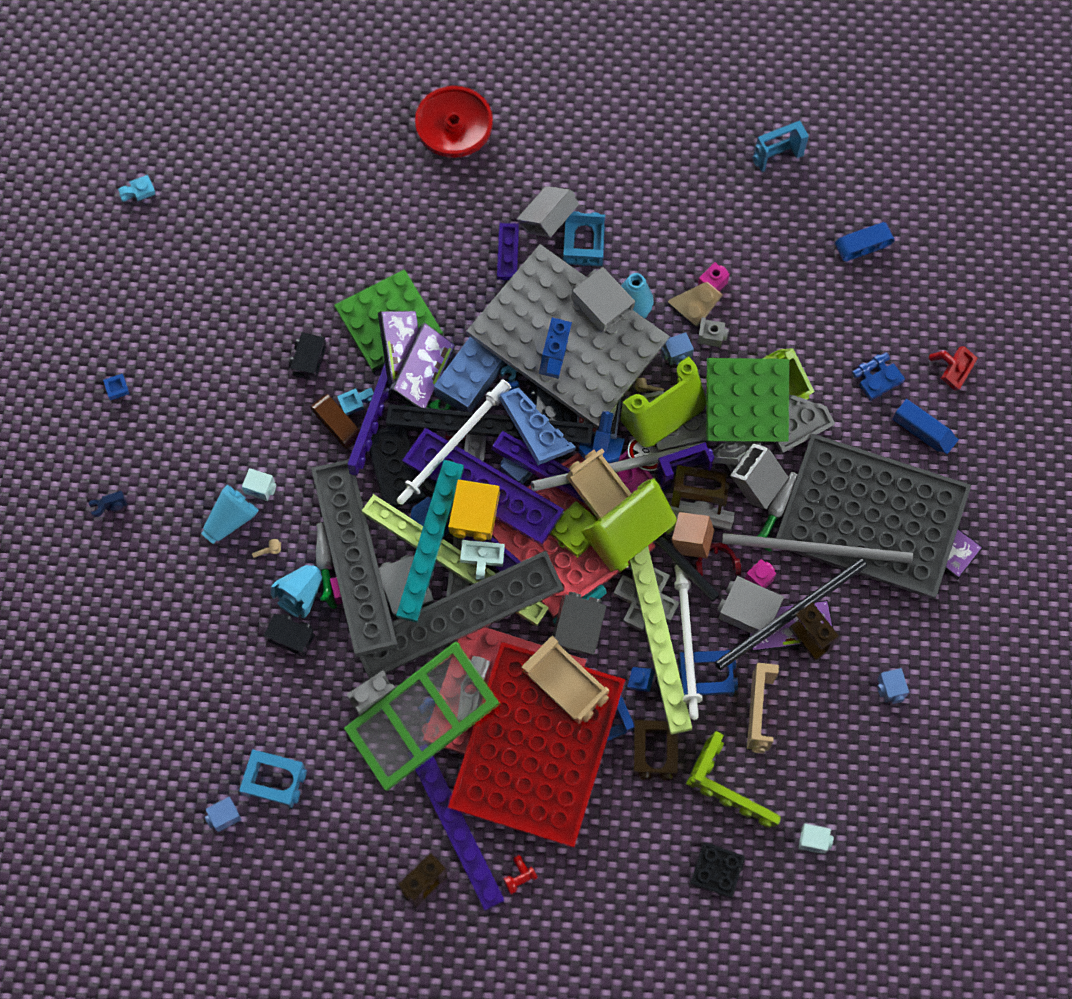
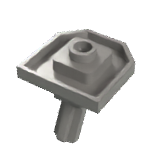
(731, 453)

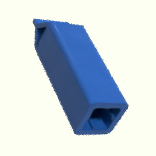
(925, 427)

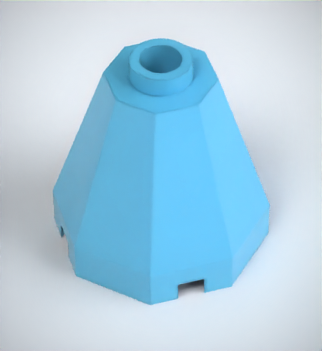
(298, 590)

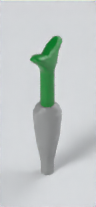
(778, 506)
(324, 564)

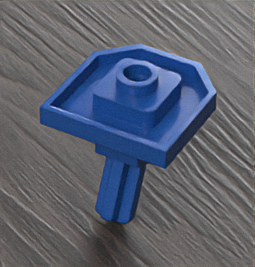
(603, 440)

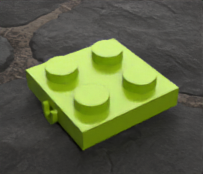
(569, 529)

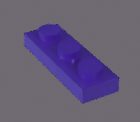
(507, 250)

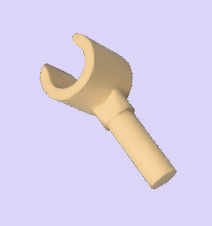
(641, 386)
(274, 548)

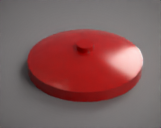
(453, 121)

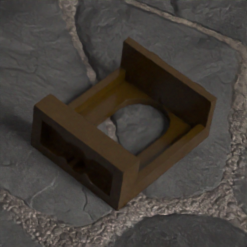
(715, 496)
(812, 634)
(641, 768)
(426, 874)

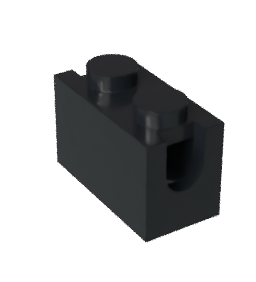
(308, 356)
(289, 634)

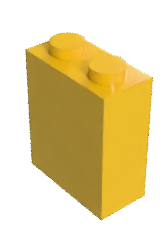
(474, 510)

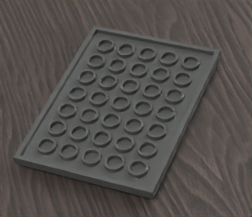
(875, 504)

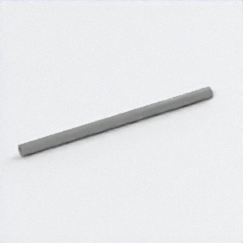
(616, 466)
(818, 548)

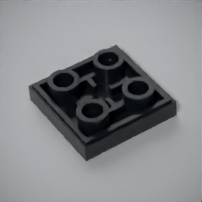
(717, 870)

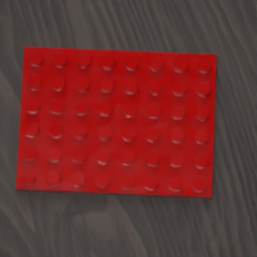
(529, 758)

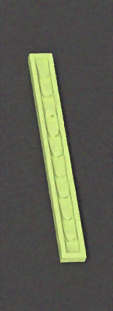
(448, 555)
(660, 643)

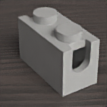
(370, 692)

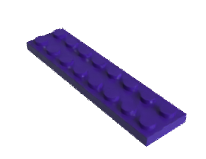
(517, 504)

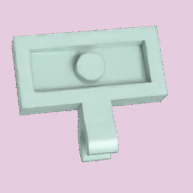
(482, 554)

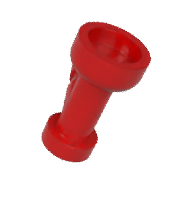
(526, 875)

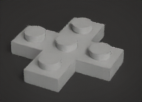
(626, 591)

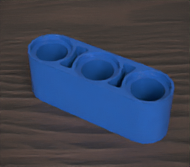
(864, 241)

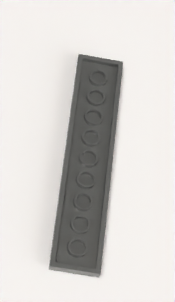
(354, 559)
(468, 612)

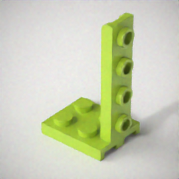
(727, 797)

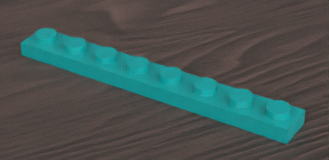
(429, 542)

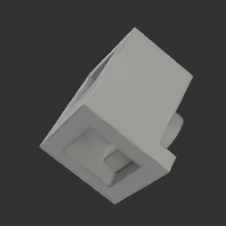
(710, 338)

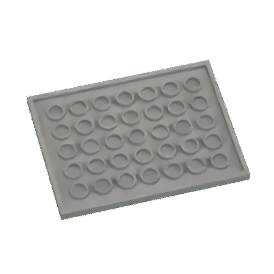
(596, 364)

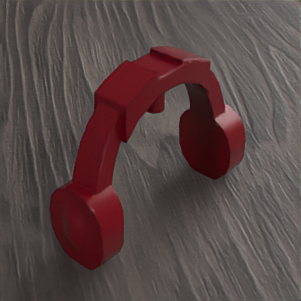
(723, 547)

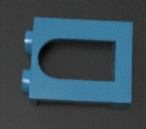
(796, 142)
(590, 257)
(287, 797)

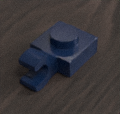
(110, 502)

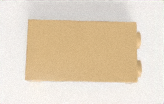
(597, 483)
(762, 674)
(565, 681)

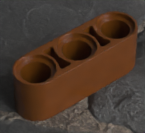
(336, 421)

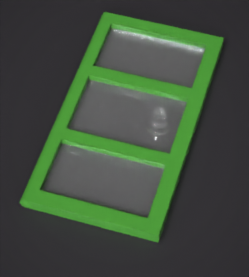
(421, 716)

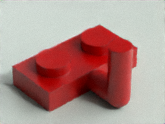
(958, 366)

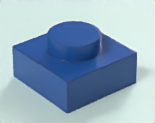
(116, 387)
(641, 679)

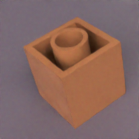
(693, 534)

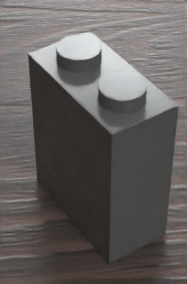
(579, 623)

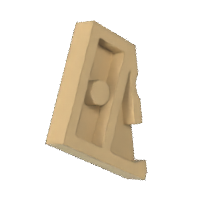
(696, 302)

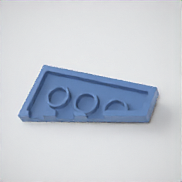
(536, 431)

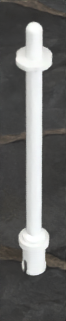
(492, 399)
(683, 584)

